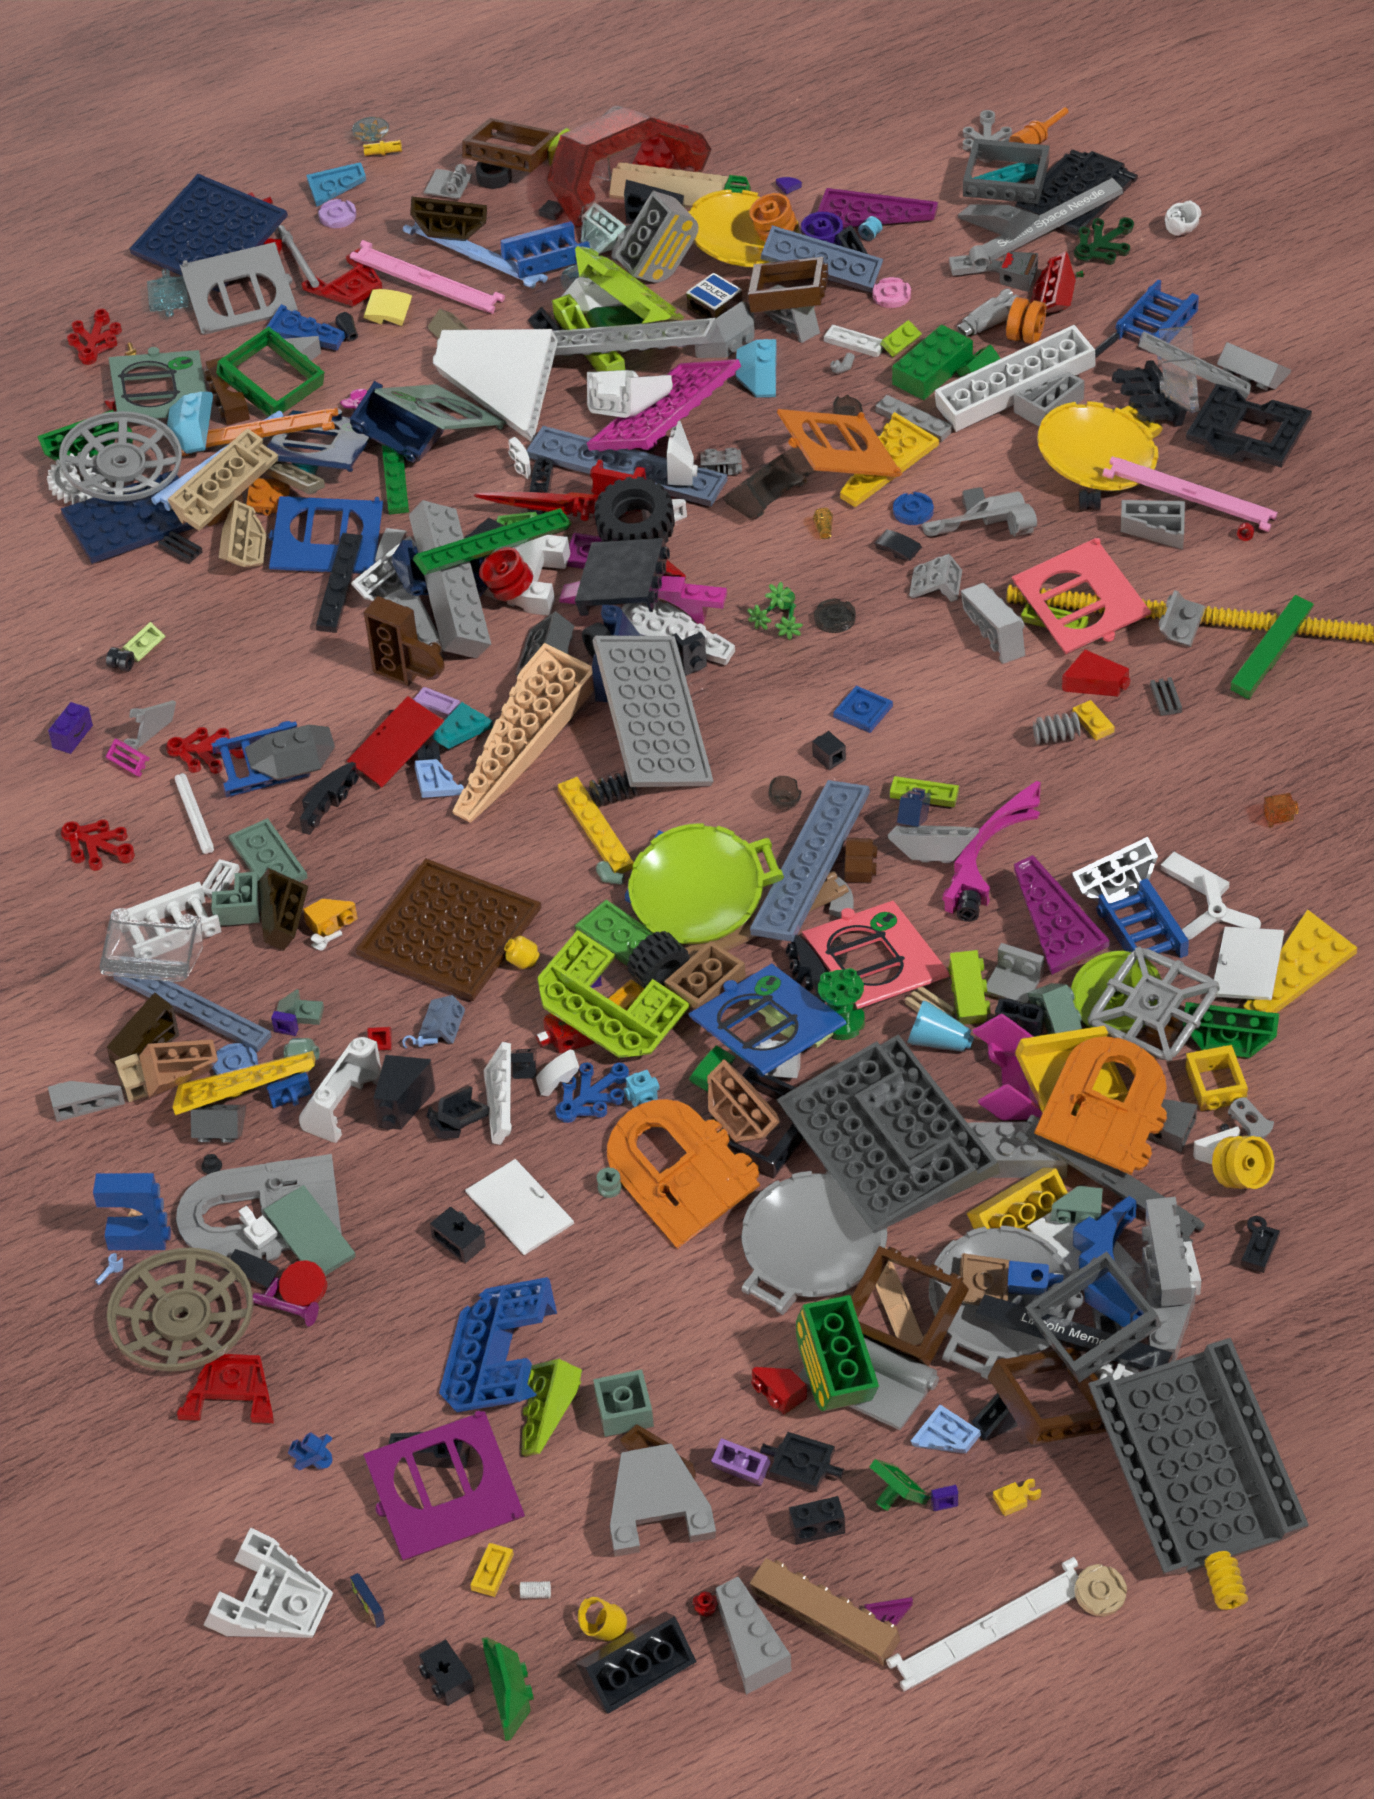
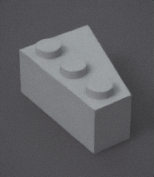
(1173, 1321)

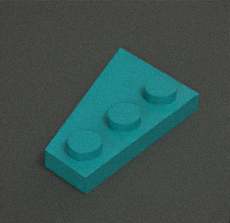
(461, 726)

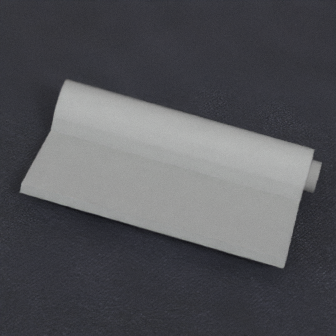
(901, 1385)

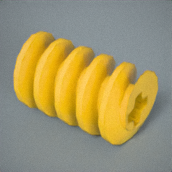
(1225, 1580)

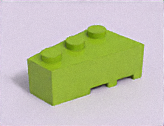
(968, 987)

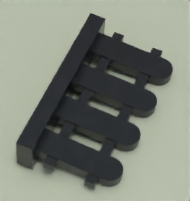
(1148, 383)

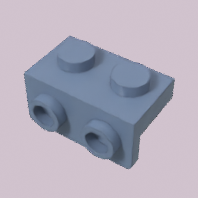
(442, 1019)

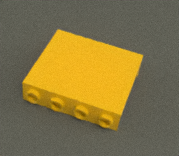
(1046, 1055)

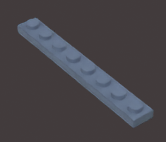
(202, 1011)

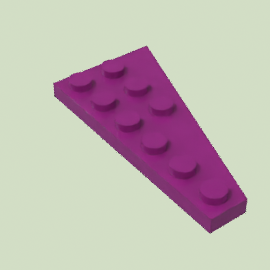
(857, 206)

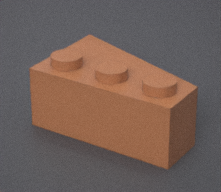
(175, 1063)

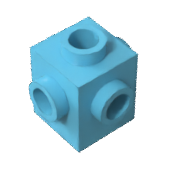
(641, 1088)

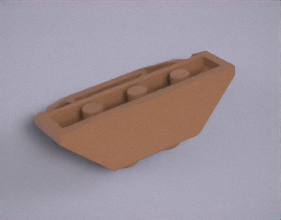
(738, 1105)

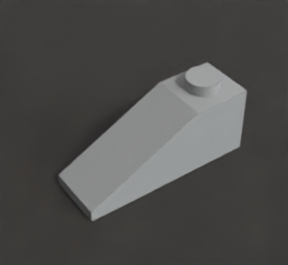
(81, 1098)

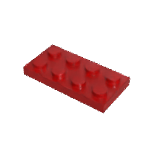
(655, 153)

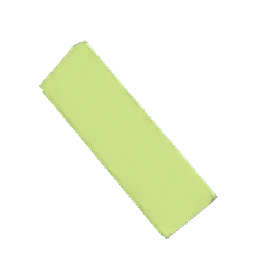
(144, 641)

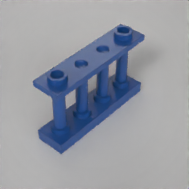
(540, 240)
(1177, 318)
(255, 779)
(1155, 910)

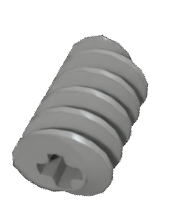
(1056, 727)

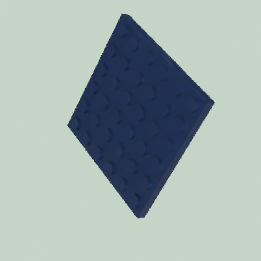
(207, 223)

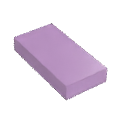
(436, 702)

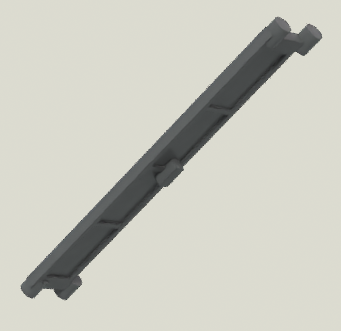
(1109, 1177)

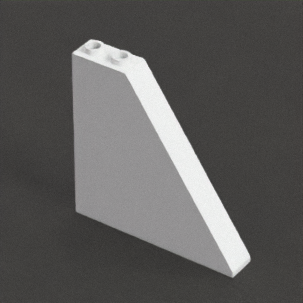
(500, 371)

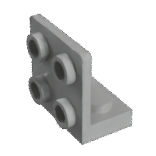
(938, 573)
(1181, 619)
(1015, 974)

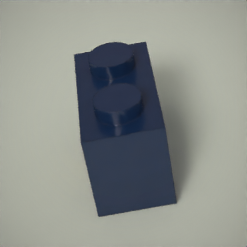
(914, 807)

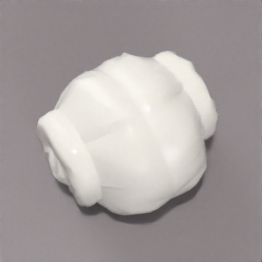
(1182, 218)

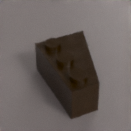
(280, 907)
(151, 1024)

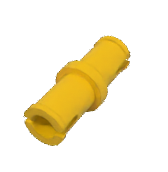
(382, 148)

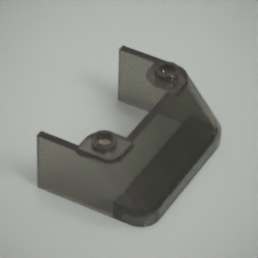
(769, 483)

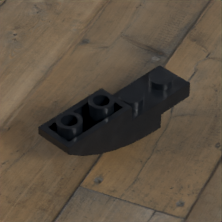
(327, 792)
(804, 965)

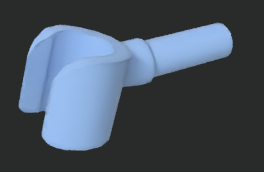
(113, 1267)

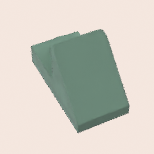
(306, 1011)

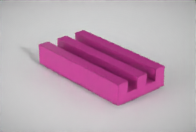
(140, 764)

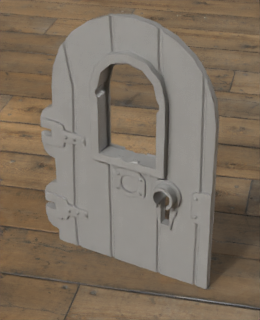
(249, 1183)

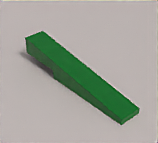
(1271, 647)

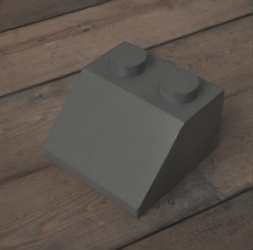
(217, 1122)

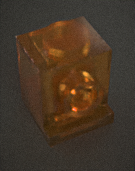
(1279, 809)

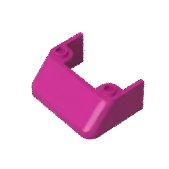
(1015, 1097)

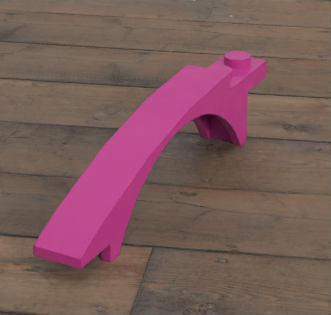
(689, 597)
(966, 872)

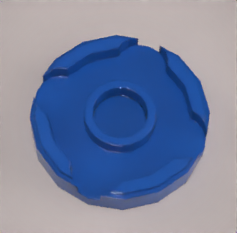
(913, 508)

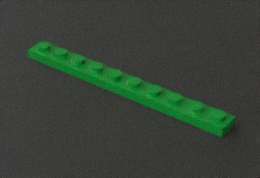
(491, 541)

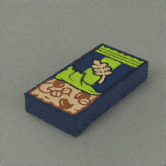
(367, 1600)

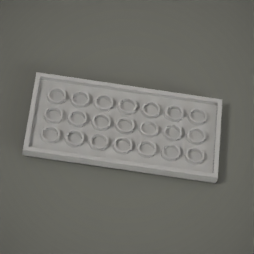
(652, 711)

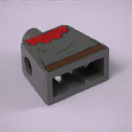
(1017, 269)

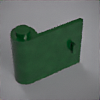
(612, 316)

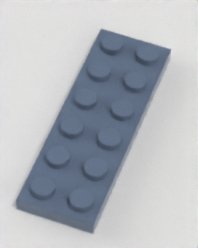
(844, 264)

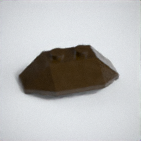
(448, 218)

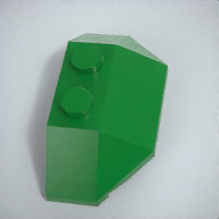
(52, 440)
(1242, 1028)
(508, 1685)

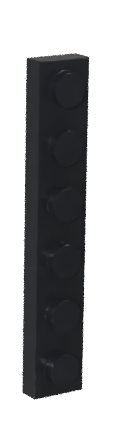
(339, 582)

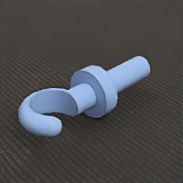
(420, 1041)

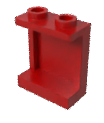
(604, 477)

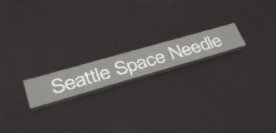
(1056, 218)

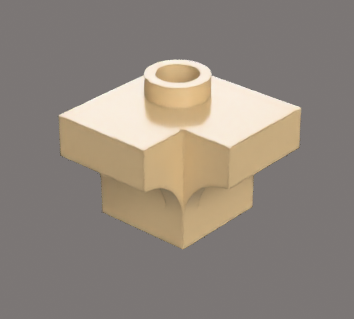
(132, 1077)

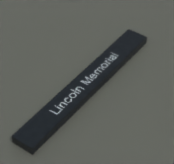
(1067, 1333)

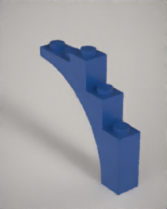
(1095, 1239)

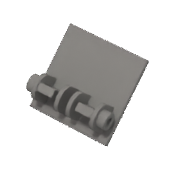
(449, 183)
(730, 456)

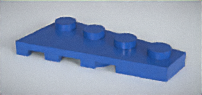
(293, 325)

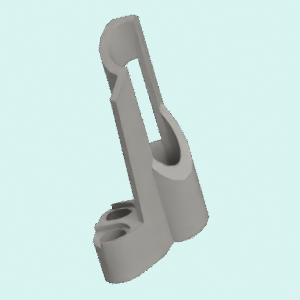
(994, 509)

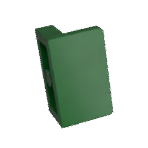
(979, 360)

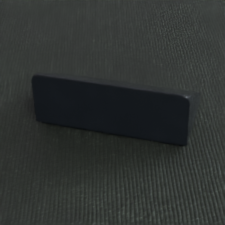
(543, 320)

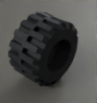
(656, 958)

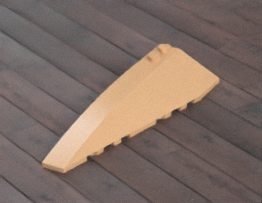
(538, 708)

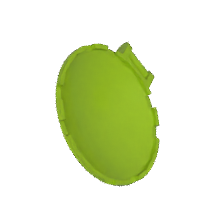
(699, 882)

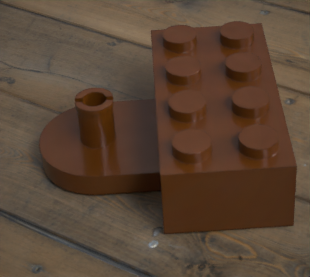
(395, 644)

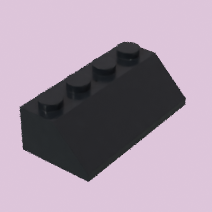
(636, 1662)

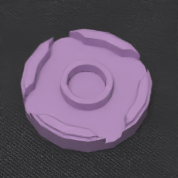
(337, 213)

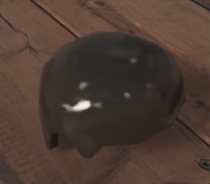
(847, 406)
(784, 792)

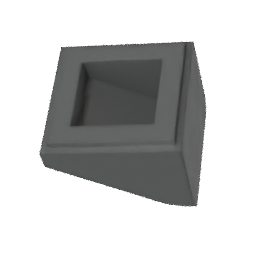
(972, 497)

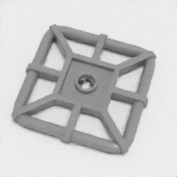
(1150, 989)

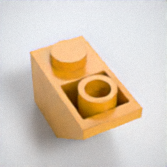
(329, 915)

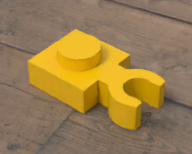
(1014, 1498)

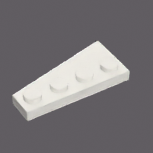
(497, 1083)

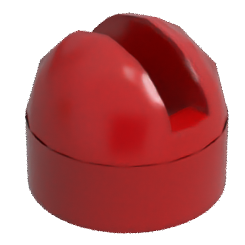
(1248, 535)

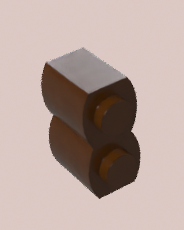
(859, 860)

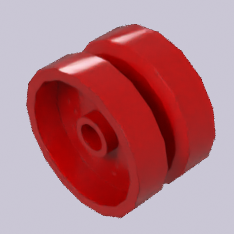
(506, 574)

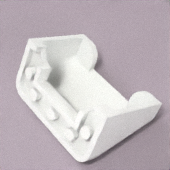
(624, 393)
(355, 1067)

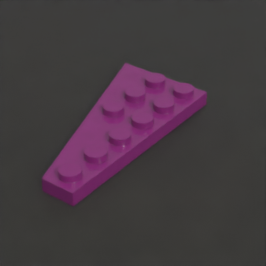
(1060, 923)

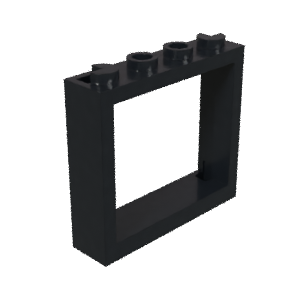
(789, 1142)

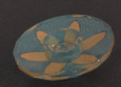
(370, 129)

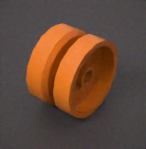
(772, 210)
(1026, 320)

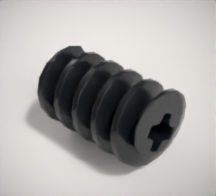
(611, 788)

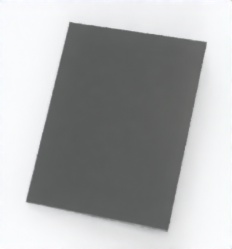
(888, 1134)

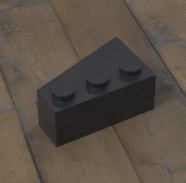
(636, 196)

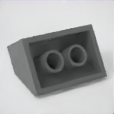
(553, 631)

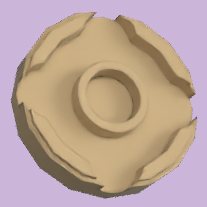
(1100, 1590)

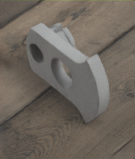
(1260, 1128)

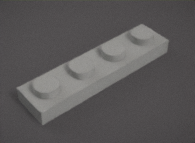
(927, 422)

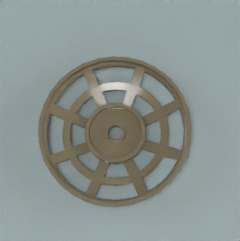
(179, 1301)

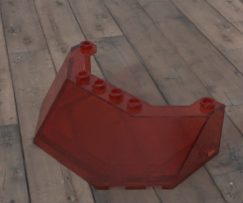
(609, 135)

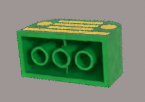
(835, 1354)

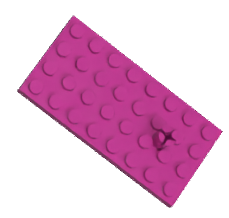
(690, 386)

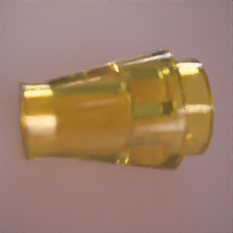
(823, 521)

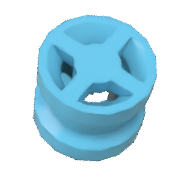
(870, 228)

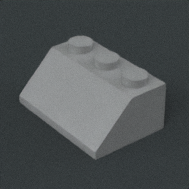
(1252, 367)

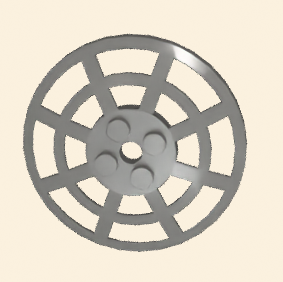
(122, 451)

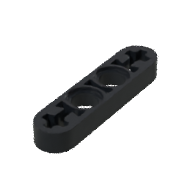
(537, 475)

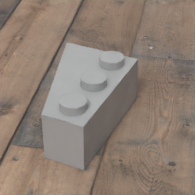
(798, 320)
(1041, 400)
(1154, 521)

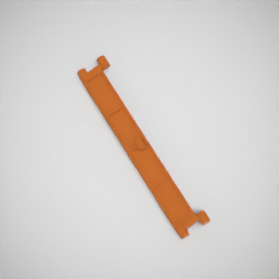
(274, 426)

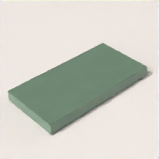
(264, 848)
(309, 1230)

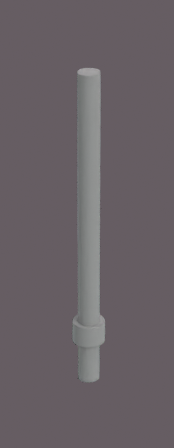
(287, 239)

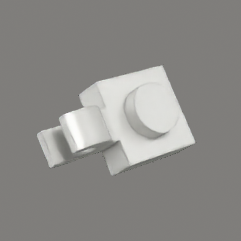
(258, 1230)

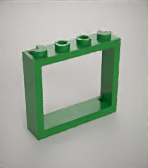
(252, 392)

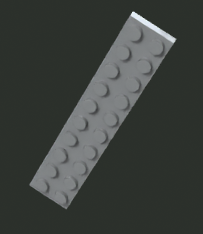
(634, 337)

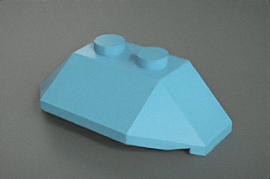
(758, 367)
(190, 420)

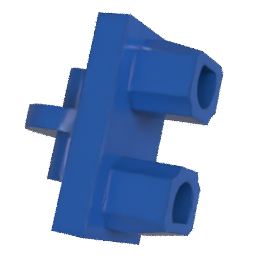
(289, 1090)
(311, 1451)

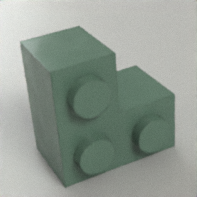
(240, 904)
(1058, 1007)

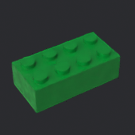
(932, 362)

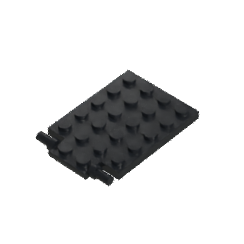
(1075, 175)

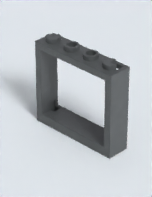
(1006, 152)
(1113, 1345)

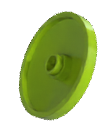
(1092, 982)

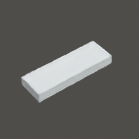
(854, 340)
(1189, 873)

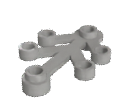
(987, 119)

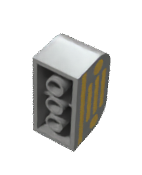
(657, 239)

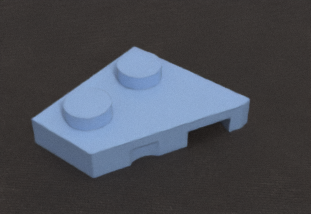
(435, 780)
(946, 1433)

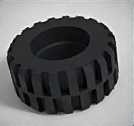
(634, 495)

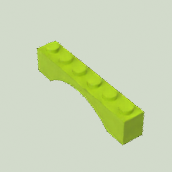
(569, 317)

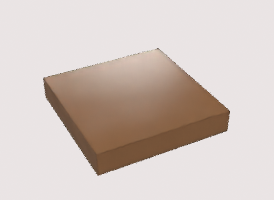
(984, 1276)

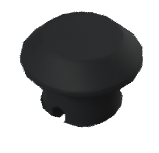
(211, 1164)

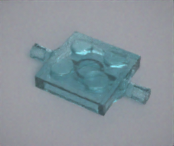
(167, 293)

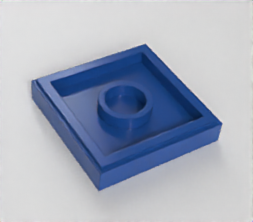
(863, 709)

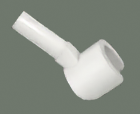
(321, 942)

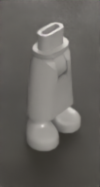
(988, 314)

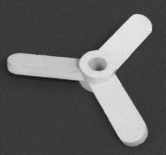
(1215, 904)

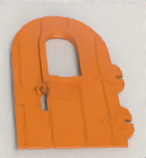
(1104, 1126)
(703, 1180)

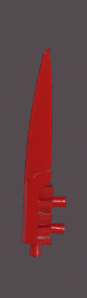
(568, 502)

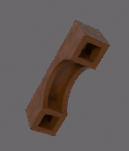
(232, 404)

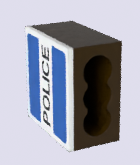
(713, 297)

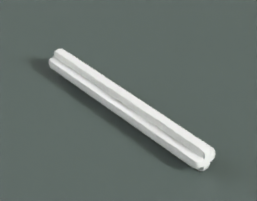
(194, 813)

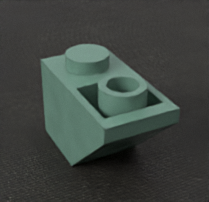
(1078, 1205)

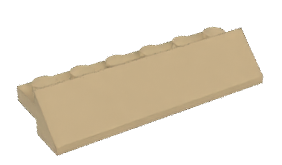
(690, 184)
(222, 480)

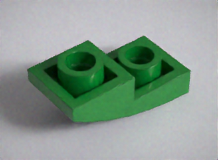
(707, 1065)

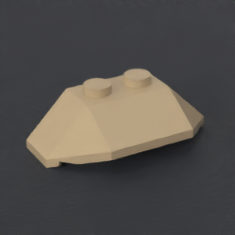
(242, 537)

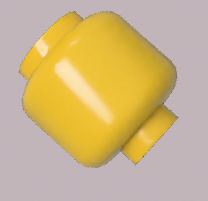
(521, 952)

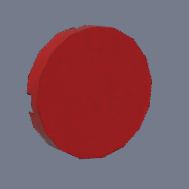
(303, 1283)

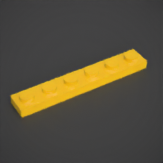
(595, 825)

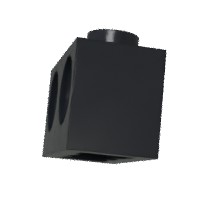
(817, 1520)

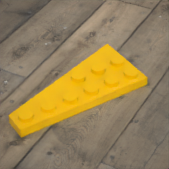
(1304, 960)

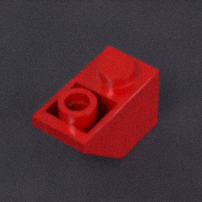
(780, 1387)

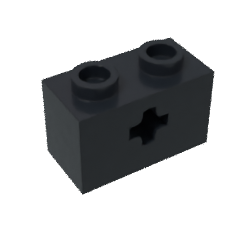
(458, 1234)
(446, 1672)

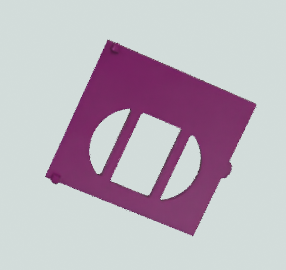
(437, 1526)

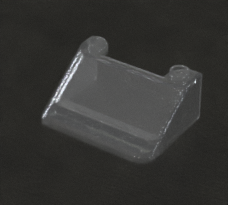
(151, 948)

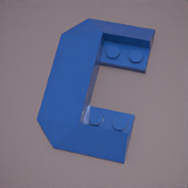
(477, 1362)

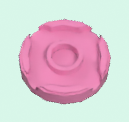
(891, 292)

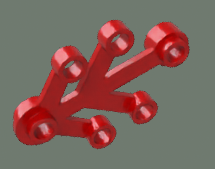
(89, 354)
(180, 747)
(73, 832)

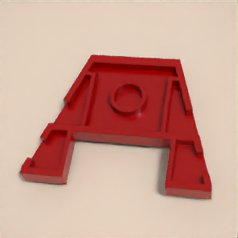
(350, 287)
(230, 1379)

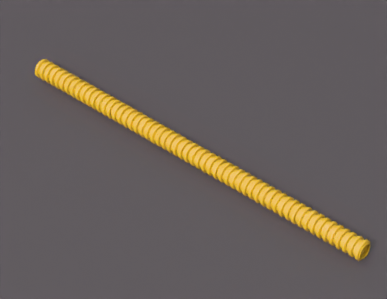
(1215, 616)

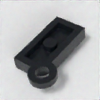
(1260, 1245)

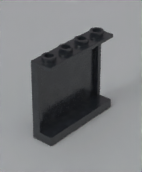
(622, 573)

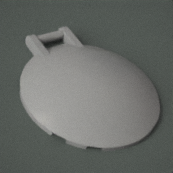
(805, 1240)
(979, 1335)

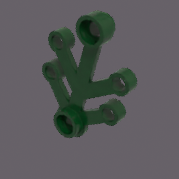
(1086, 251)

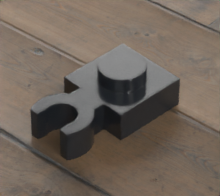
(441, 1129)

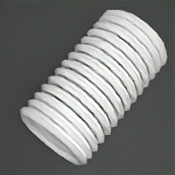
(527, 1592)

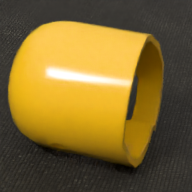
(611, 1614)

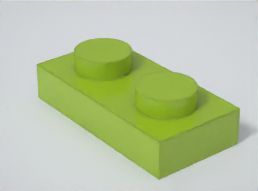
(901, 338)

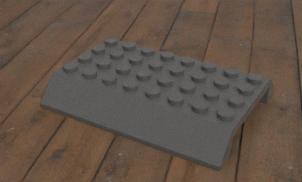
(1199, 1458)

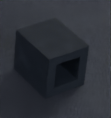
(829, 750)

